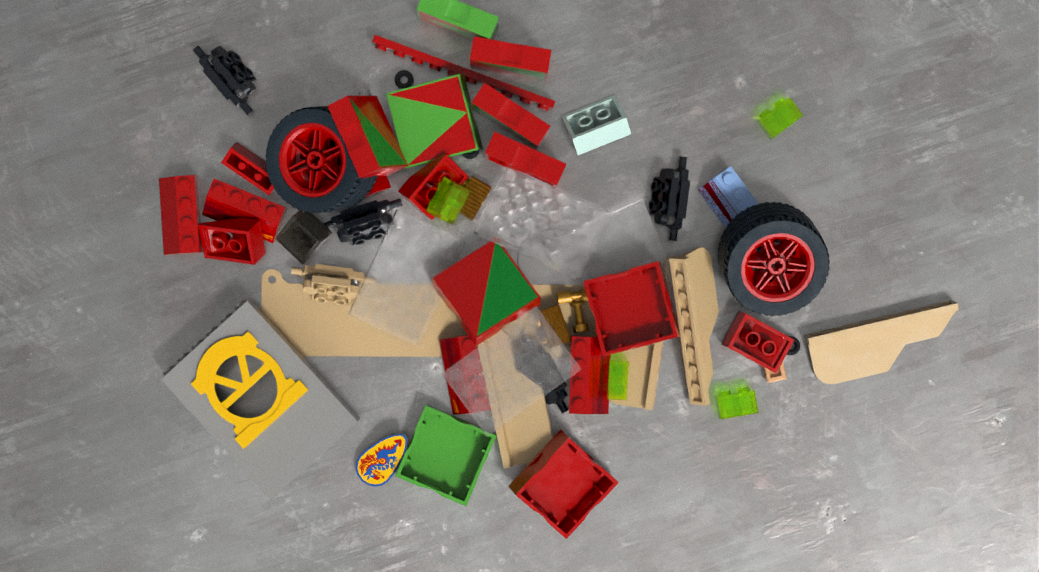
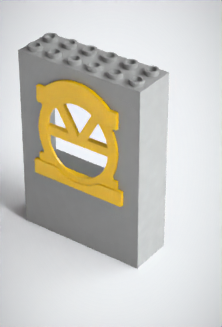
(293, 431)

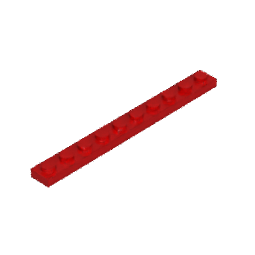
(471, 76)

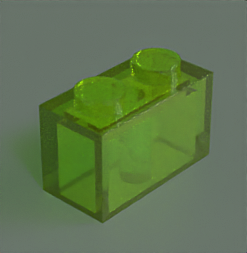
(779, 118)
(448, 200)
(618, 380)
(736, 403)

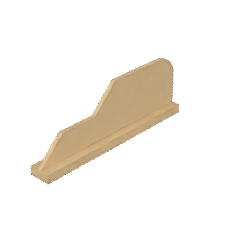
(696, 315)
(873, 344)
(642, 375)
(524, 434)

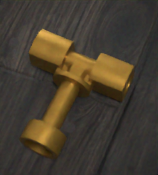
(575, 299)

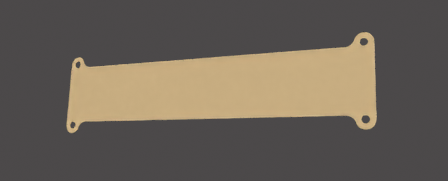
(330, 331)

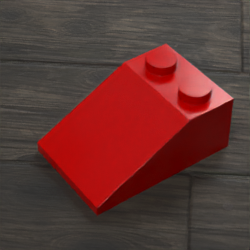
(424, 183)
(233, 240)
(757, 341)

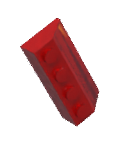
(230, 202)
(454, 350)
(590, 384)

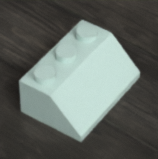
(596, 125)

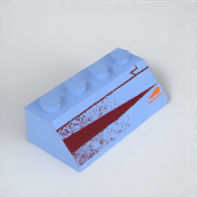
(727, 195)

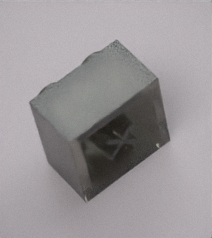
(303, 235)

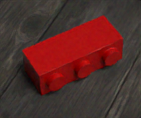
(248, 166)

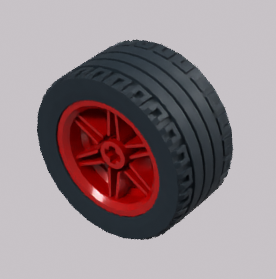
(305, 181)
(805, 268)

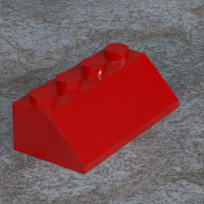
(180, 214)

